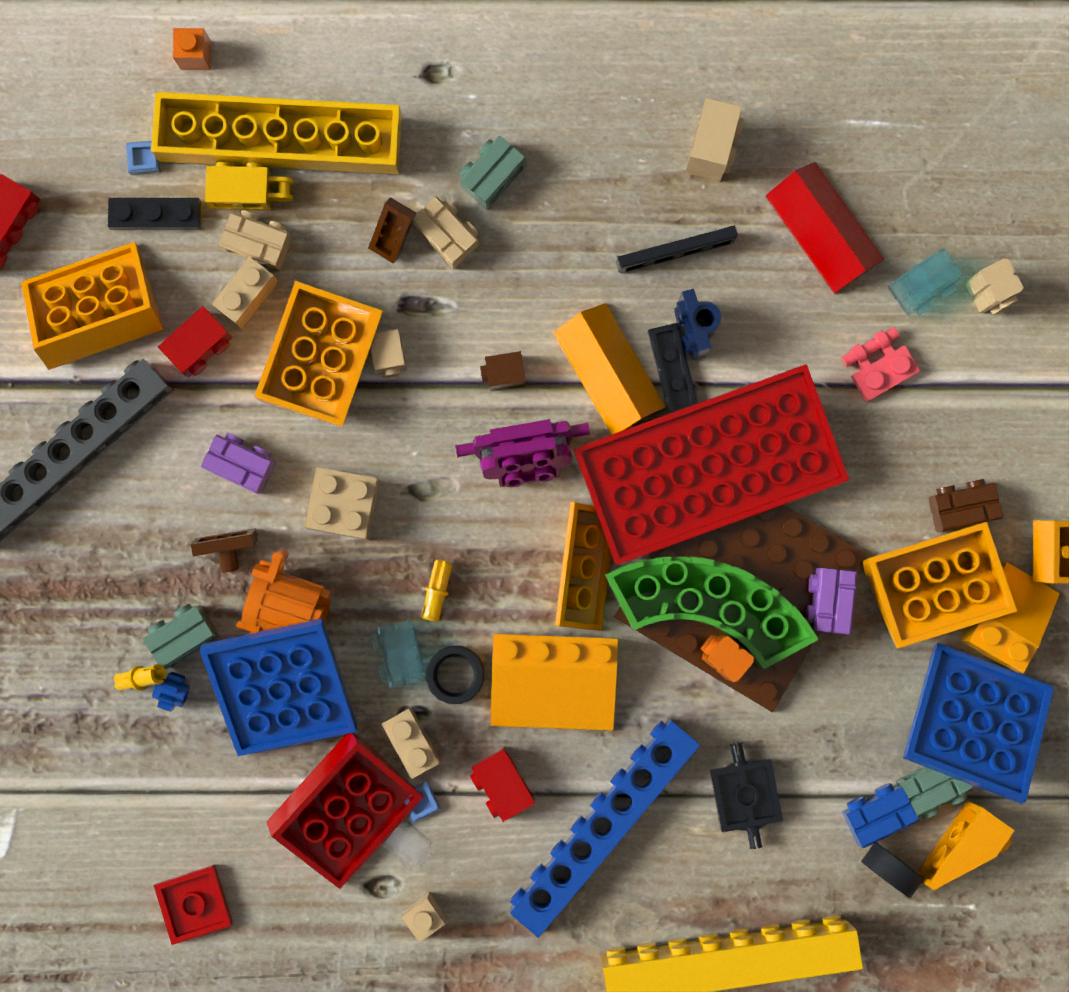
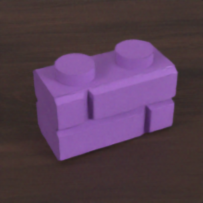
(239, 464)
(832, 600)

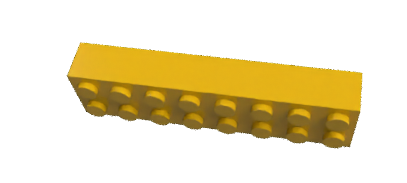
(277, 132)
(736, 959)

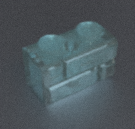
(925, 282)
(399, 654)

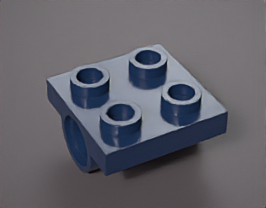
(696, 337)

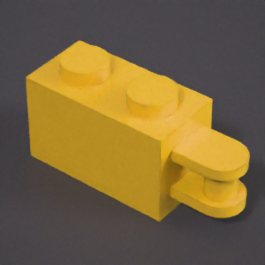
(244, 187)

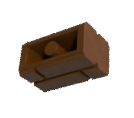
(965, 507)

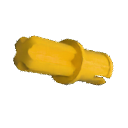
(436, 590)
(140, 677)

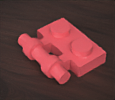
(886, 372)

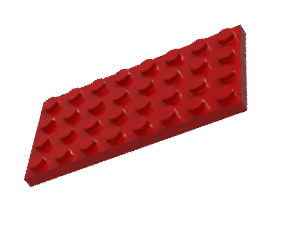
(711, 464)

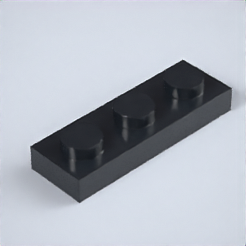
(154, 213)

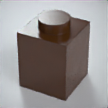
(503, 371)

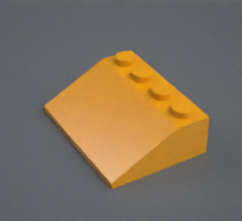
(90, 306)
(318, 354)
(939, 585)
(553, 681)

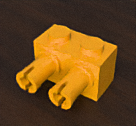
(1050, 551)

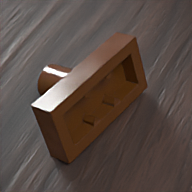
(392, 230)
(225, 547)

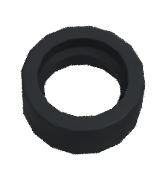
(433, 683)
(892, 870)

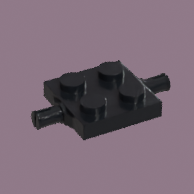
(746, 795)

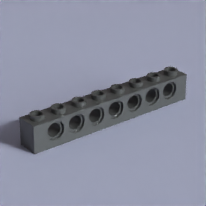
(82, 452)

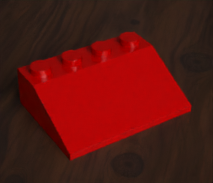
(343, 810)

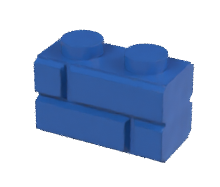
(879, 815)

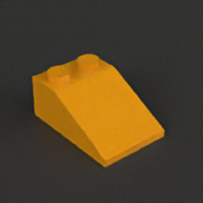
(1015, 636)
(967, 843)

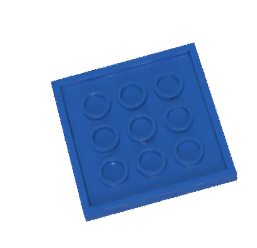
(279, 687)
(979, 723)

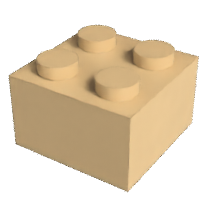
(713, 140)
(342, 503)

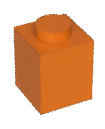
(192, 48)

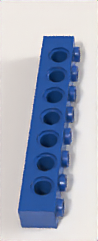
(538, 916)

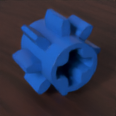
(171, 692)

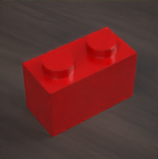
(196, 342)
(502, 785)

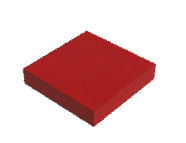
(193, 904)

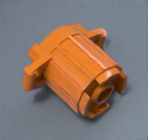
(281, 599)

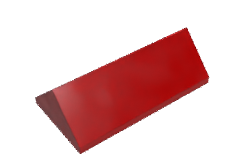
(824, 227)

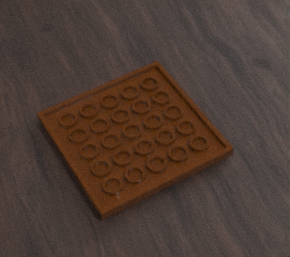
(781, 552)

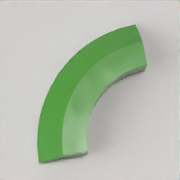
(715, 596)

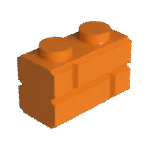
(726, 657)

